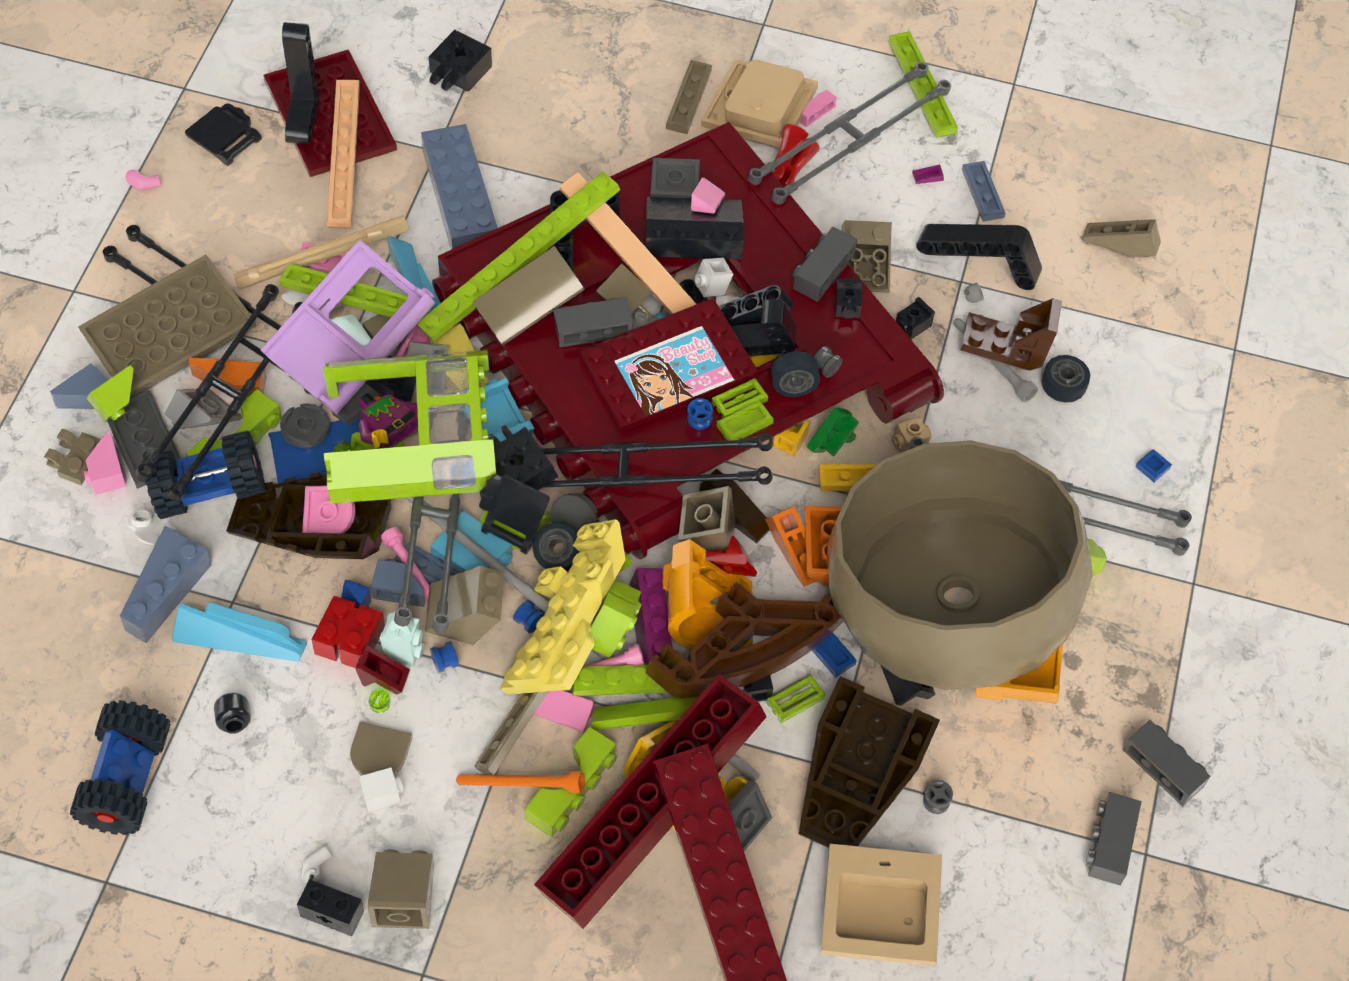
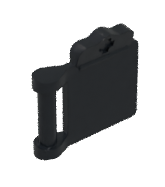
(222, 128)
(513, 506)

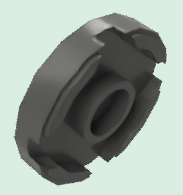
(305, 426)
(574, 510)

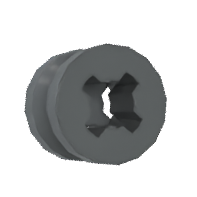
(827, 361)
(935, 791)

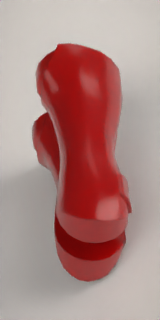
(792, 137)

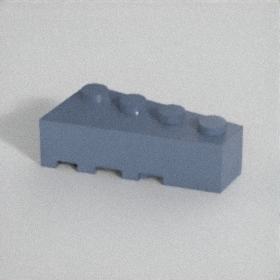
(163, 583)

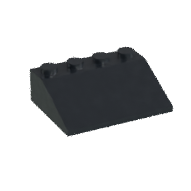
(684, 233)

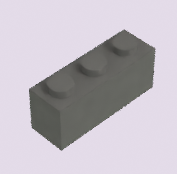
(824, 263)
(592, 321)
(1166, 762)
(1113, 838)

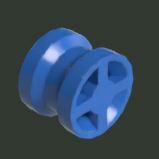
(700, 407)
(528, 616)
(444, 657)

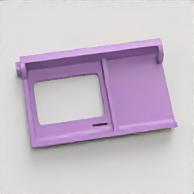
(314, 339)

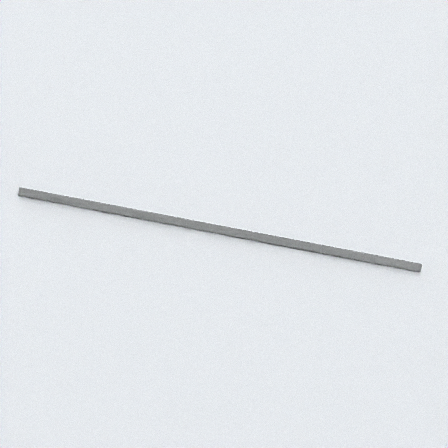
(542, 603)

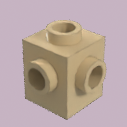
(907, 430)

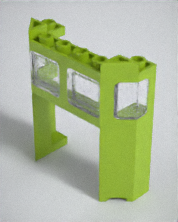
(452, 442)

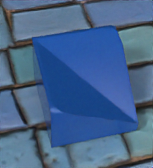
(356, 593)

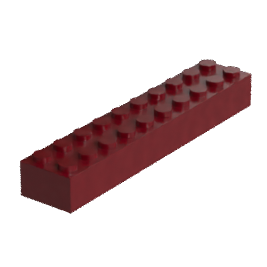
(637, 811)

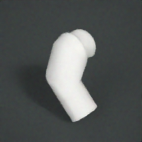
(311, 865)

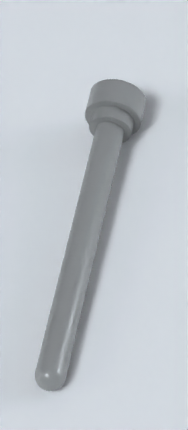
(1025, 389)

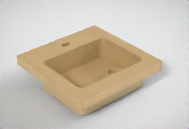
(760, 100)
(882, 909)

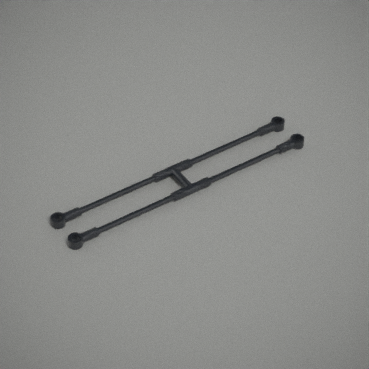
(149, 243)
(212, 380)
(624, 449)

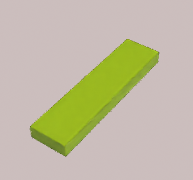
(640, 713)

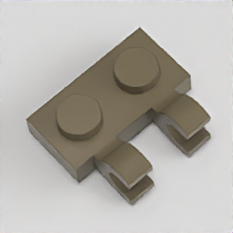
(74, 464)

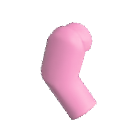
(140, 181)

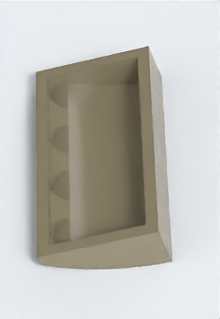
(528, 295)

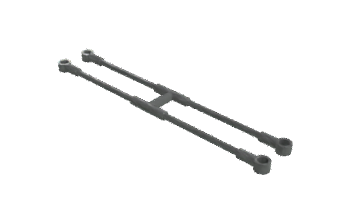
(780, 194)
(1161, 512)
(451, 516)

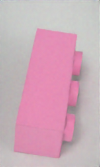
(818, 107)

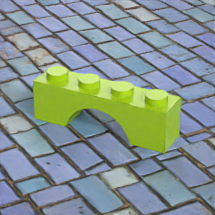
(258, 417)
(551, 808)

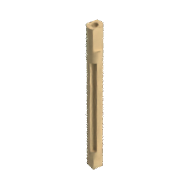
(321, 251)

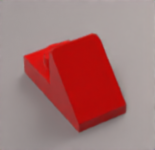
(733, 560)

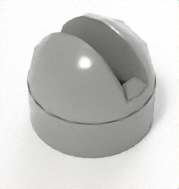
(974, 293)

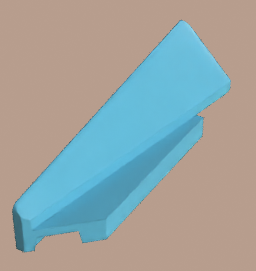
(406, 264)
(235, 632)

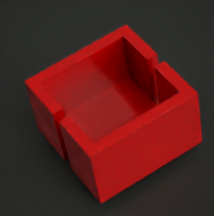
(347, 628)

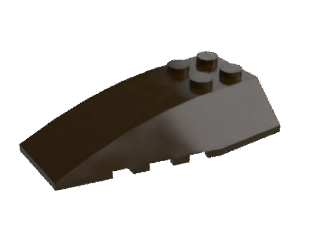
(278, 521)
(860, 763)

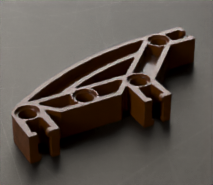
(793, 630)

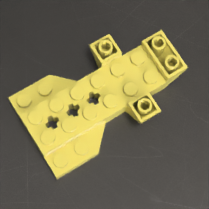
(562, 635)

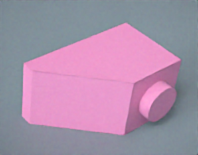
(104, 467)

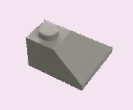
(208, 410)

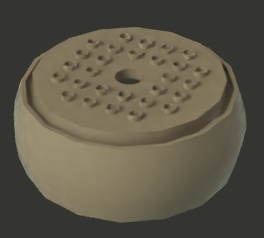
(965, 521)

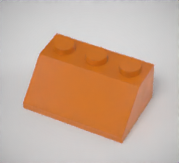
(818, 527)

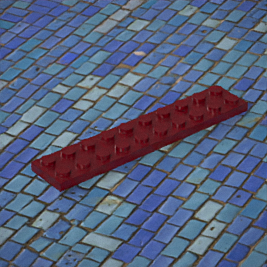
(718, 867)

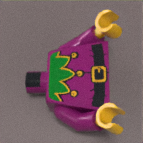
(386, 420)

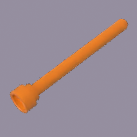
(573, 781)

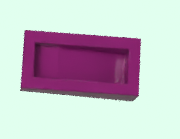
(928, 174)

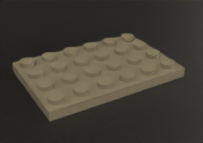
(167, 324)

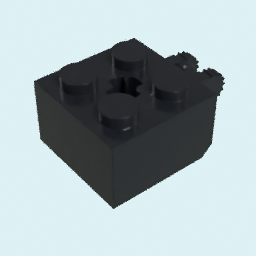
(459, 61)
(522, 459)

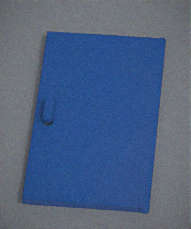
(301, 462)

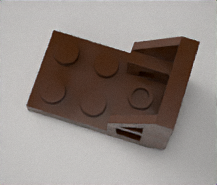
(1014, 343)

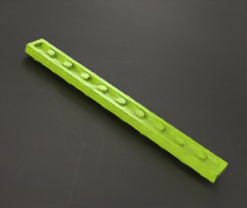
(519, 255)

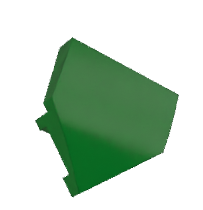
(834, 432)

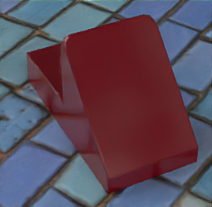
(382, 670)

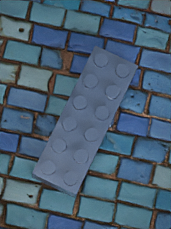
(457, 184)

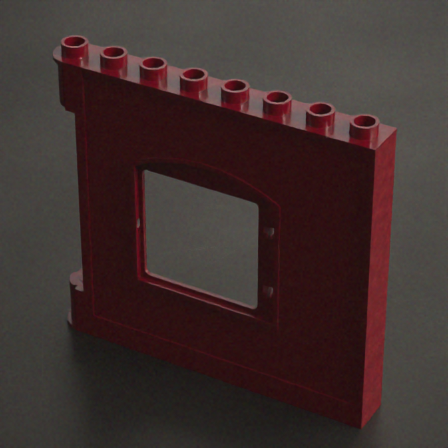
(776, 241)

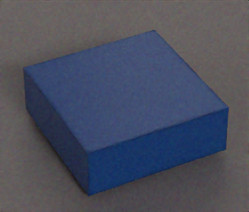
(1153, 465)

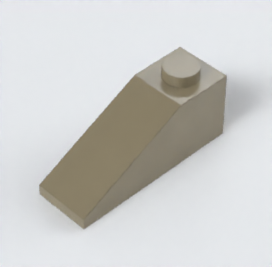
(1131, 238)

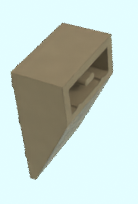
(872, 252)

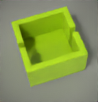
(615, 618)

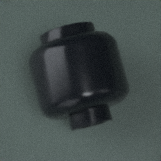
(232, 713)

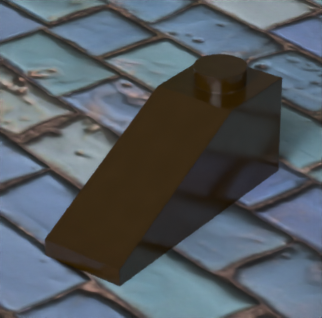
(747, 515)

